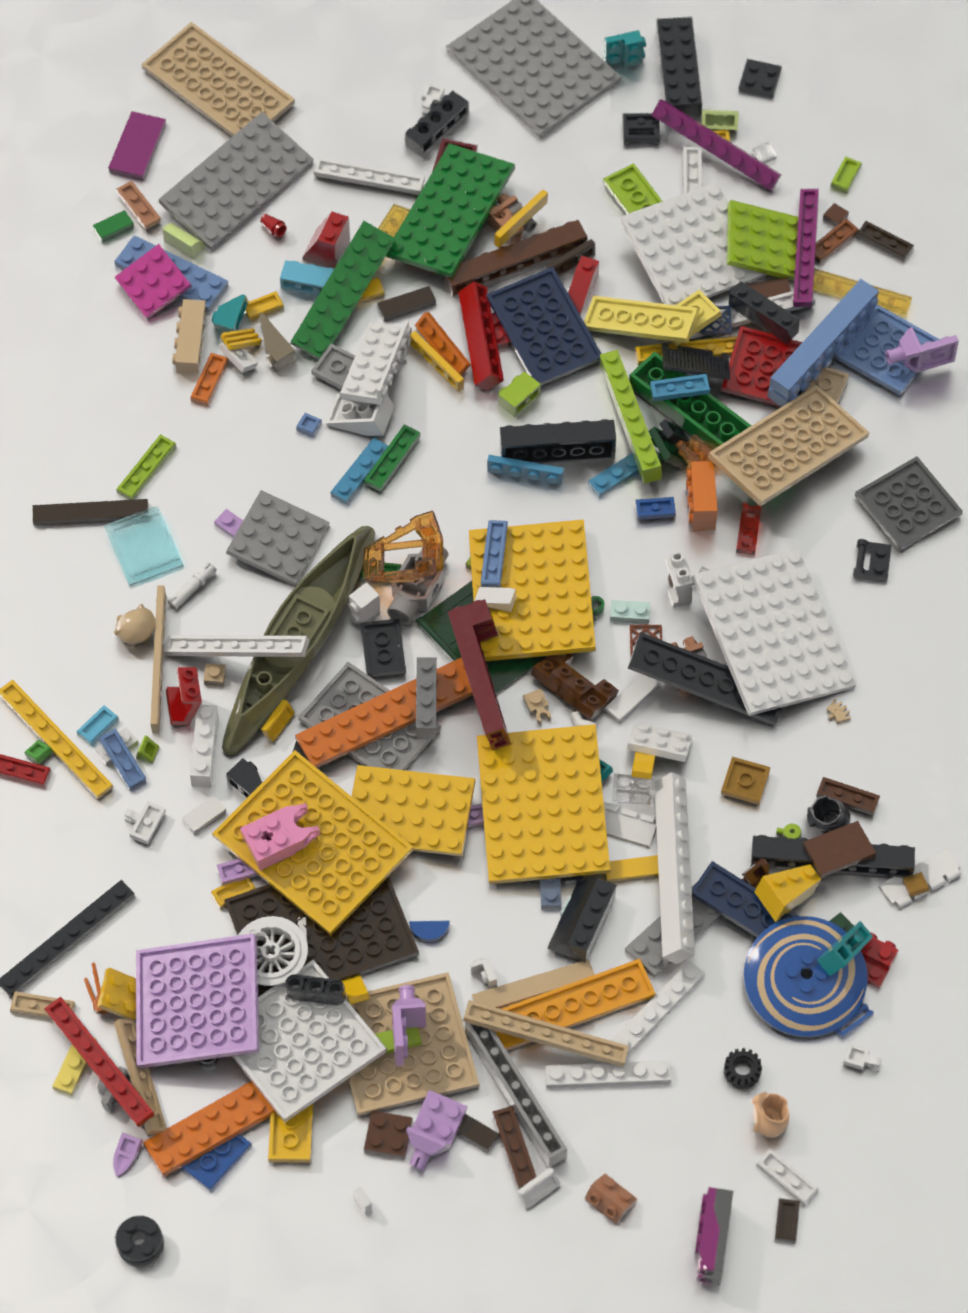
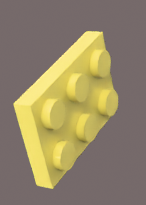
(707, 311)

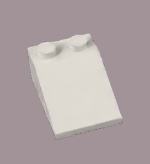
(360, 416)

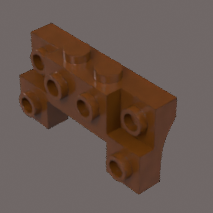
(572, 686)

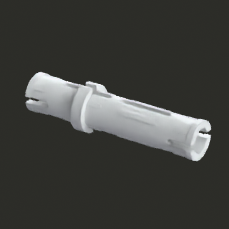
(197, 580)

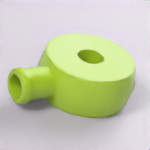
(788, 829)

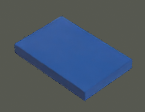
(216, 1164)

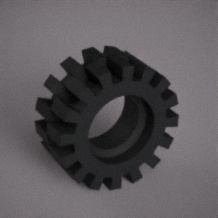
(742, 1056)

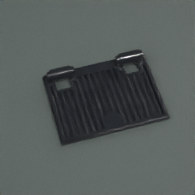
(695, 361)

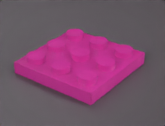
(153, 281)

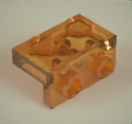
(694, 449)

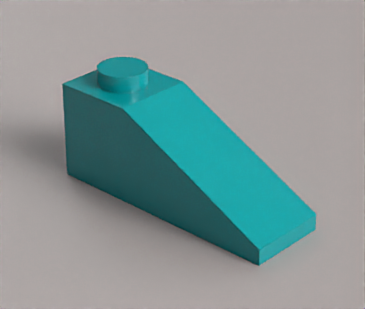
(845, 949)

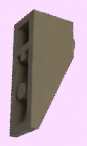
(277, 349)

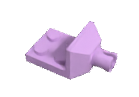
(925, 356)
(406, 1013)
(435, 1127)

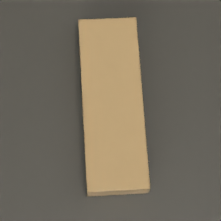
(33, 1004)

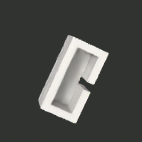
(364, 604)

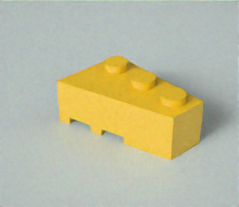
(786, 889)

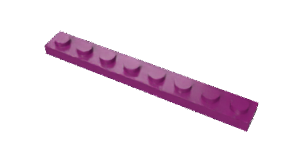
(716, 145)
(806, 248)

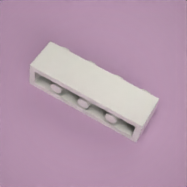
(204, 746)

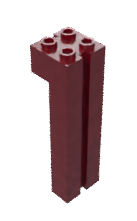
(471, 626)

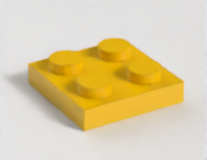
(118, 994)

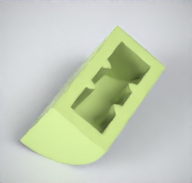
(720, 119)
(182, 240)

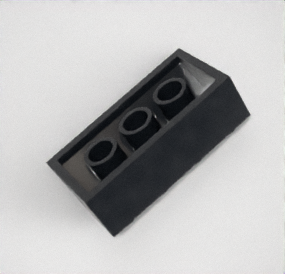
(583, 918)

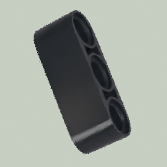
(308, 983)

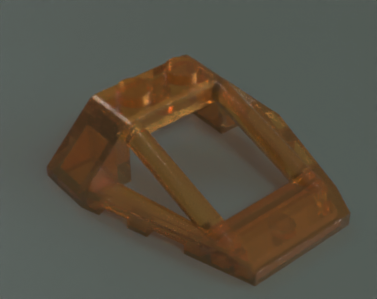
(432, 555)

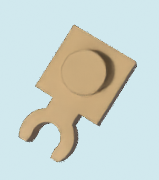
(537, 703)

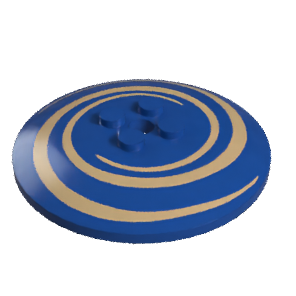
(786, 998)

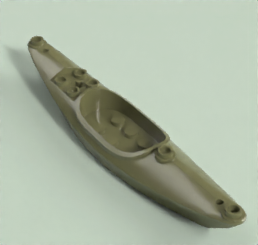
(309, 612)

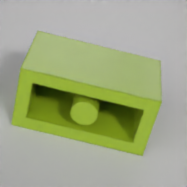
(519, 394)

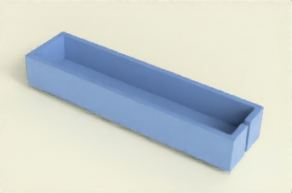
(823, 343)

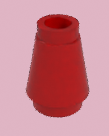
(275, 226)

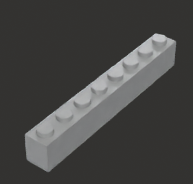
(517, 1093)

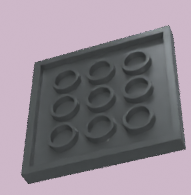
(908, 503)

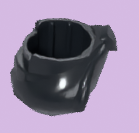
(828, 814)

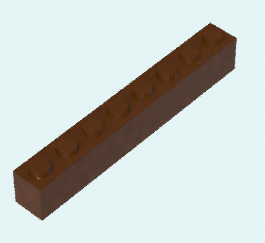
(517, 256)

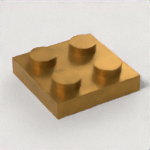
(745, 780)

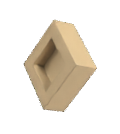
(214, 674)

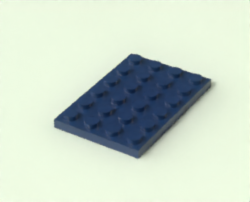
(544, 326)

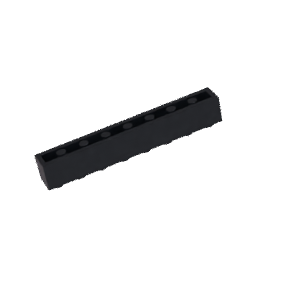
(790, 854)

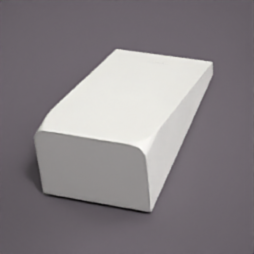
(497, 597)

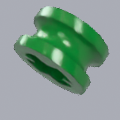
(597, 611)

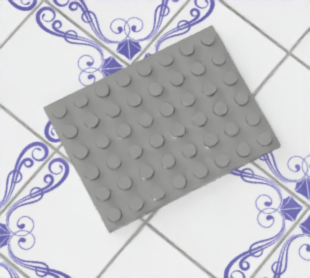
(533, 64)

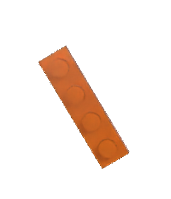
(442, 343)

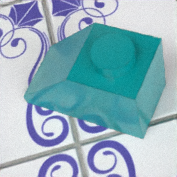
(230, 314)

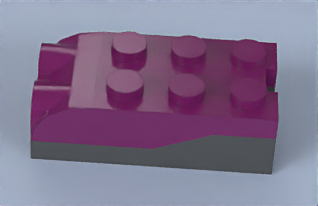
(713, 1234)

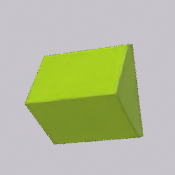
(147, 750)

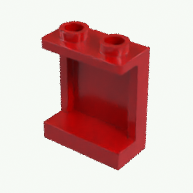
(186, 699)

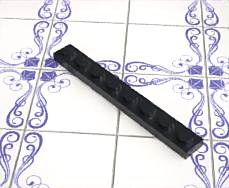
(65, 938)

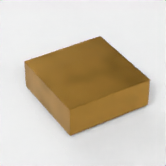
(915, 884)

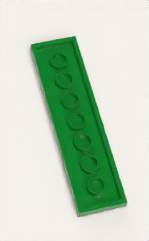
(343, 290)

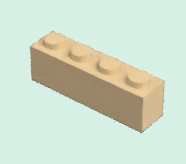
(190, 336)

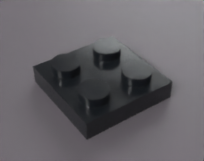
(760, 78)

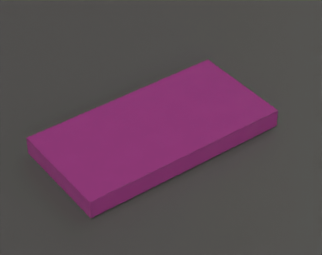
(137, 145)

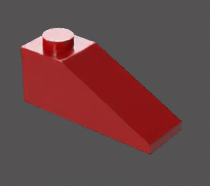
(583, 282)

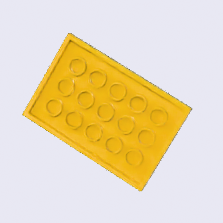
(418, 806)

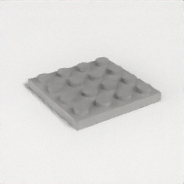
(278, 538)

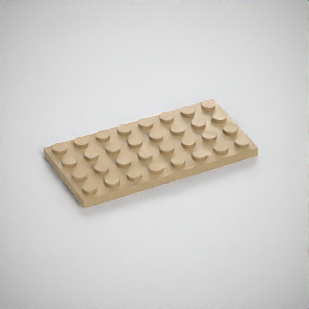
(215, 80)
(788, 445)

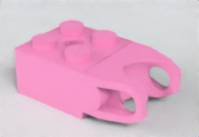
(282, 832)

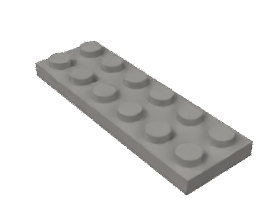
(649, 943)

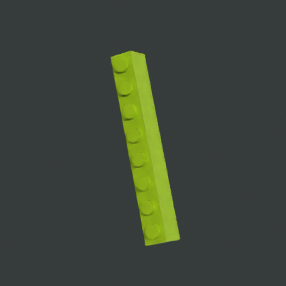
(630, 417)

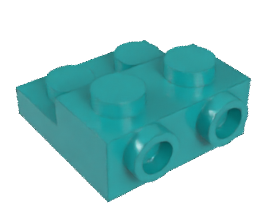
(625, 48)

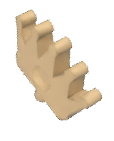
(838, 712)

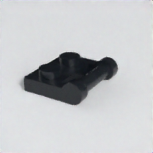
(640, 123)
(879, 560)

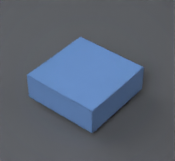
(309, 424)

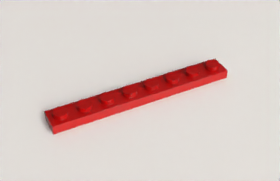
(99, 1062)

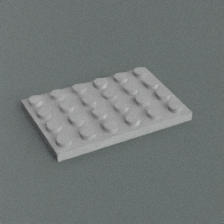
(349, 689)

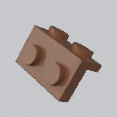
(610, 1198)

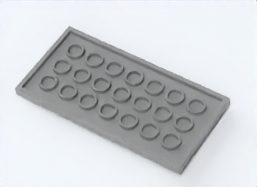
(236, 180)

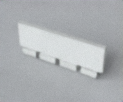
(627, 827)
(933, 870)

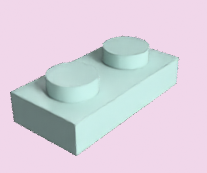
(630, 611)

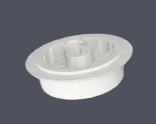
(287, 930)

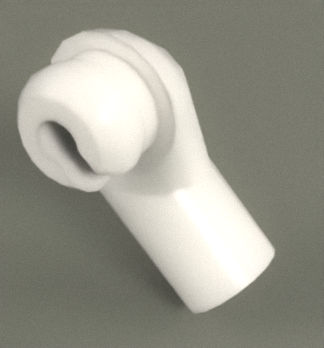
(578, 721)

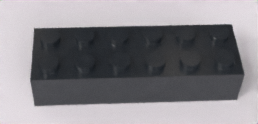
(679, 64)
(559, 442)

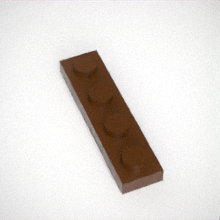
(514, 1146)

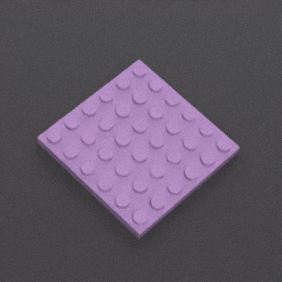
(197, 1001)

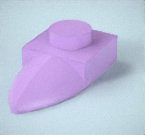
(126, 1152)

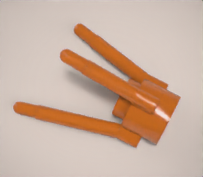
(95, 1000)

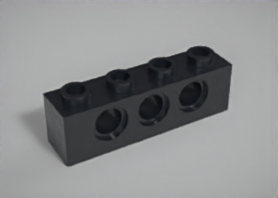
(436, 123)

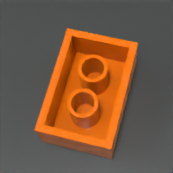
(701, 496)

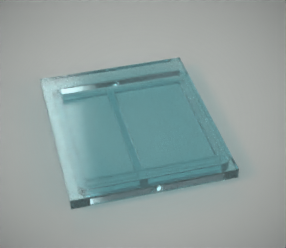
(143, 545)

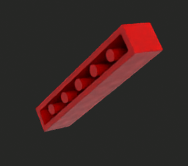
(480, 336)

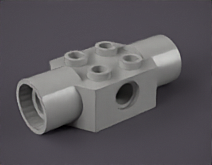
(414, 595)

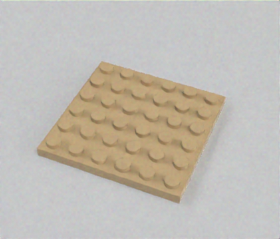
(437, 1065)

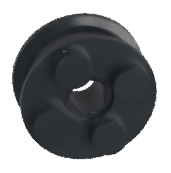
(130, 1231)

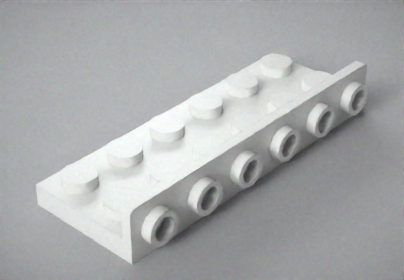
(376, 363)

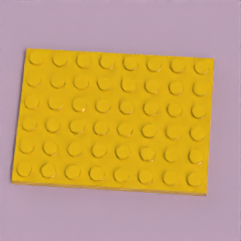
(552, 590)
(543, 805)
(337, 866)

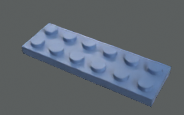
(204, 284)

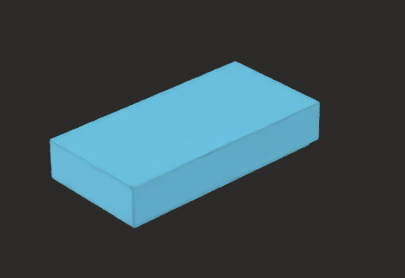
(97, 725)

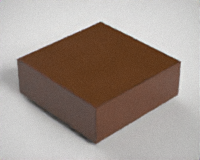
(835, 214)

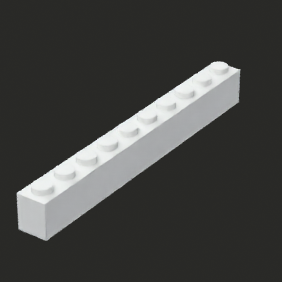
(674, 868)

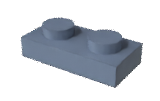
(550, 893)

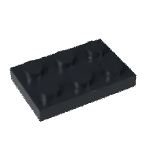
(383, 647)

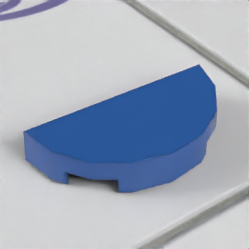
(429, 930)

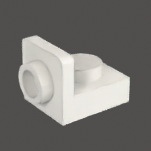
(486, 970)

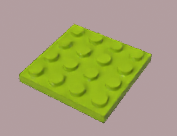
(761, 240)

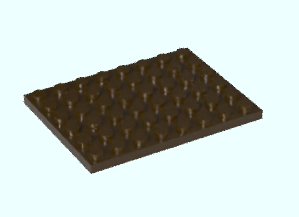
(365, 941)

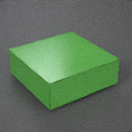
(38, 752)

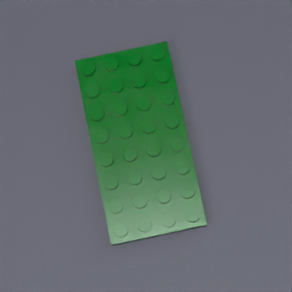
(450, 210)

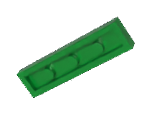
(392, 458)

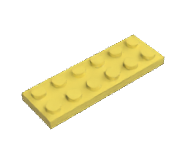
(641, 319)

